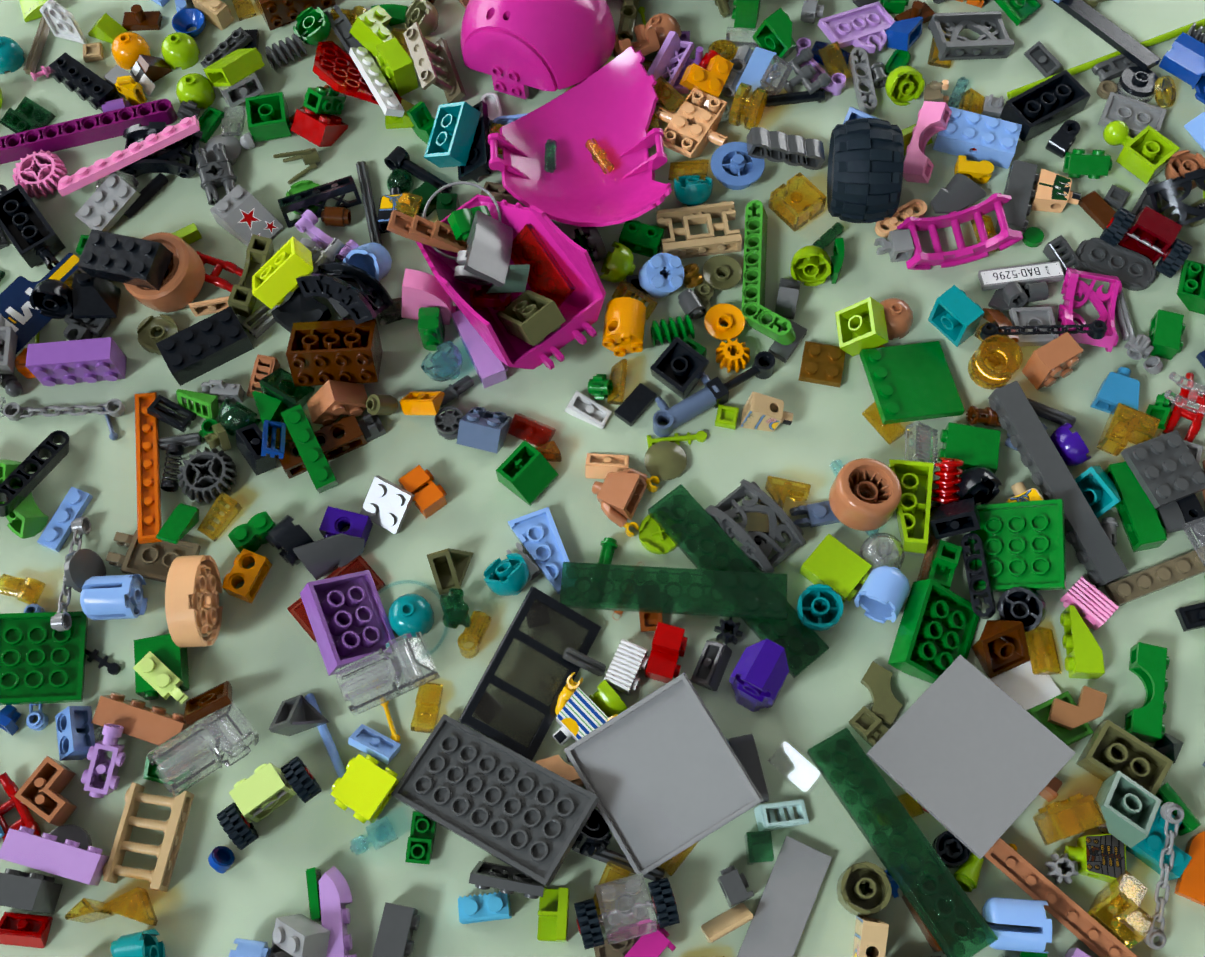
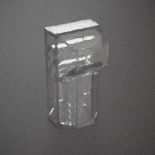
(387, 673)
(203, 748)

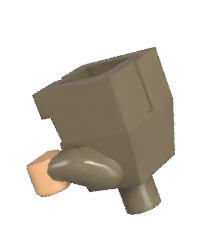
(933, 91)

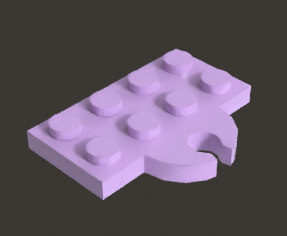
(859, 27)

